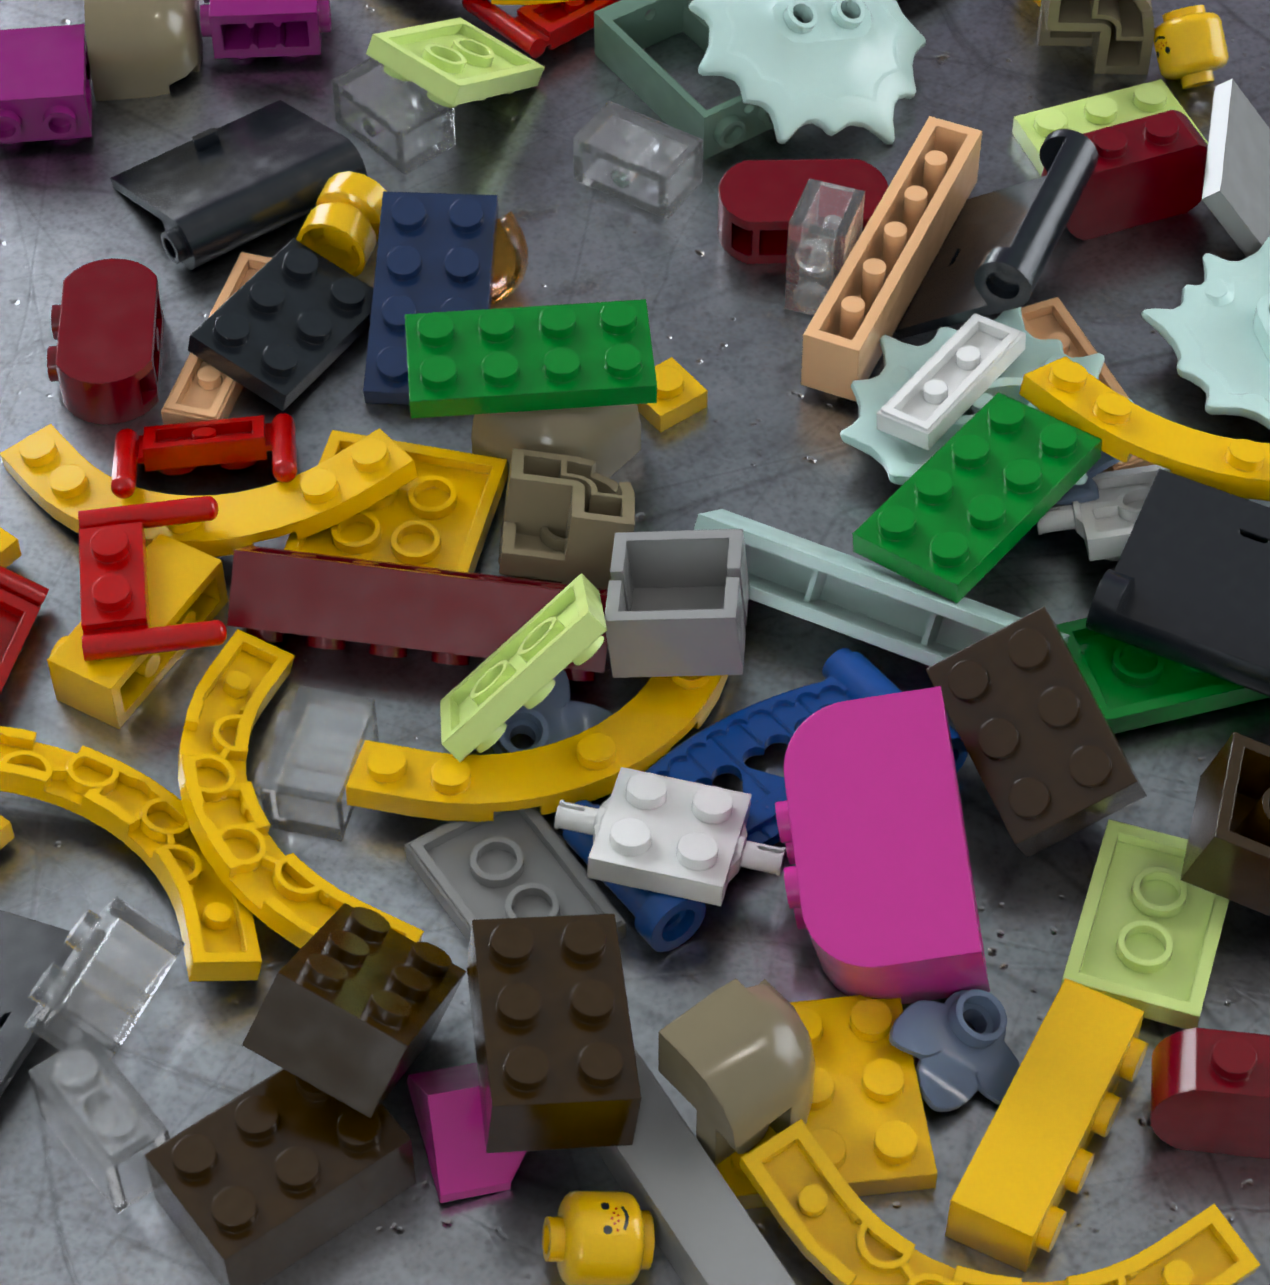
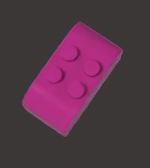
(882, 849)

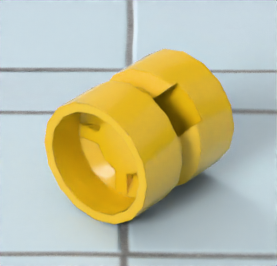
(345, 221)

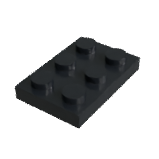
(285, 324)

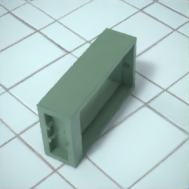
(619, 41)

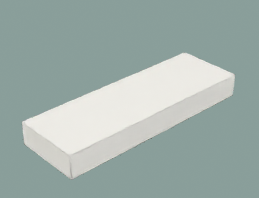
(951, 381)

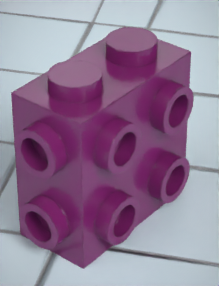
(265, 27)
(44, 84)

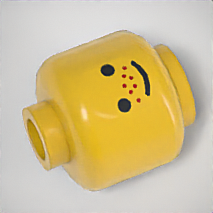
(1190, 46)
(599, 1238)

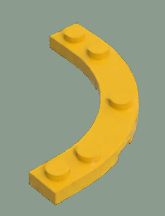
(1126, 429)
(310, 503)
(570, 770)
(224, 805)
(153, 825)
(859, 1249)

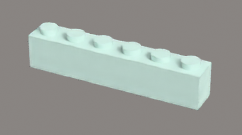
(856, 594)

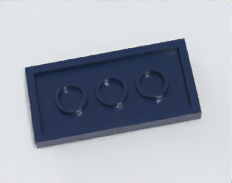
(429, 259)

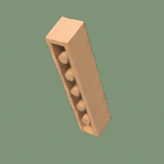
(891, 257)

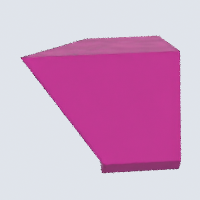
(453, 1134)

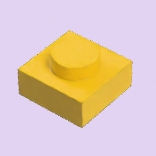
(677, 396)

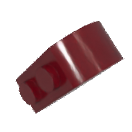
(1141, 176)
(762, 195)
(108, 341)
(1212, 1092)

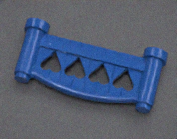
(722, 749)

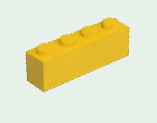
(1045, 1125)

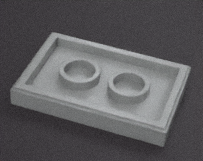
(1238, 168)
(505, 871)

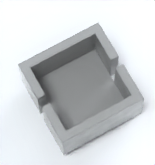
(677, 603)

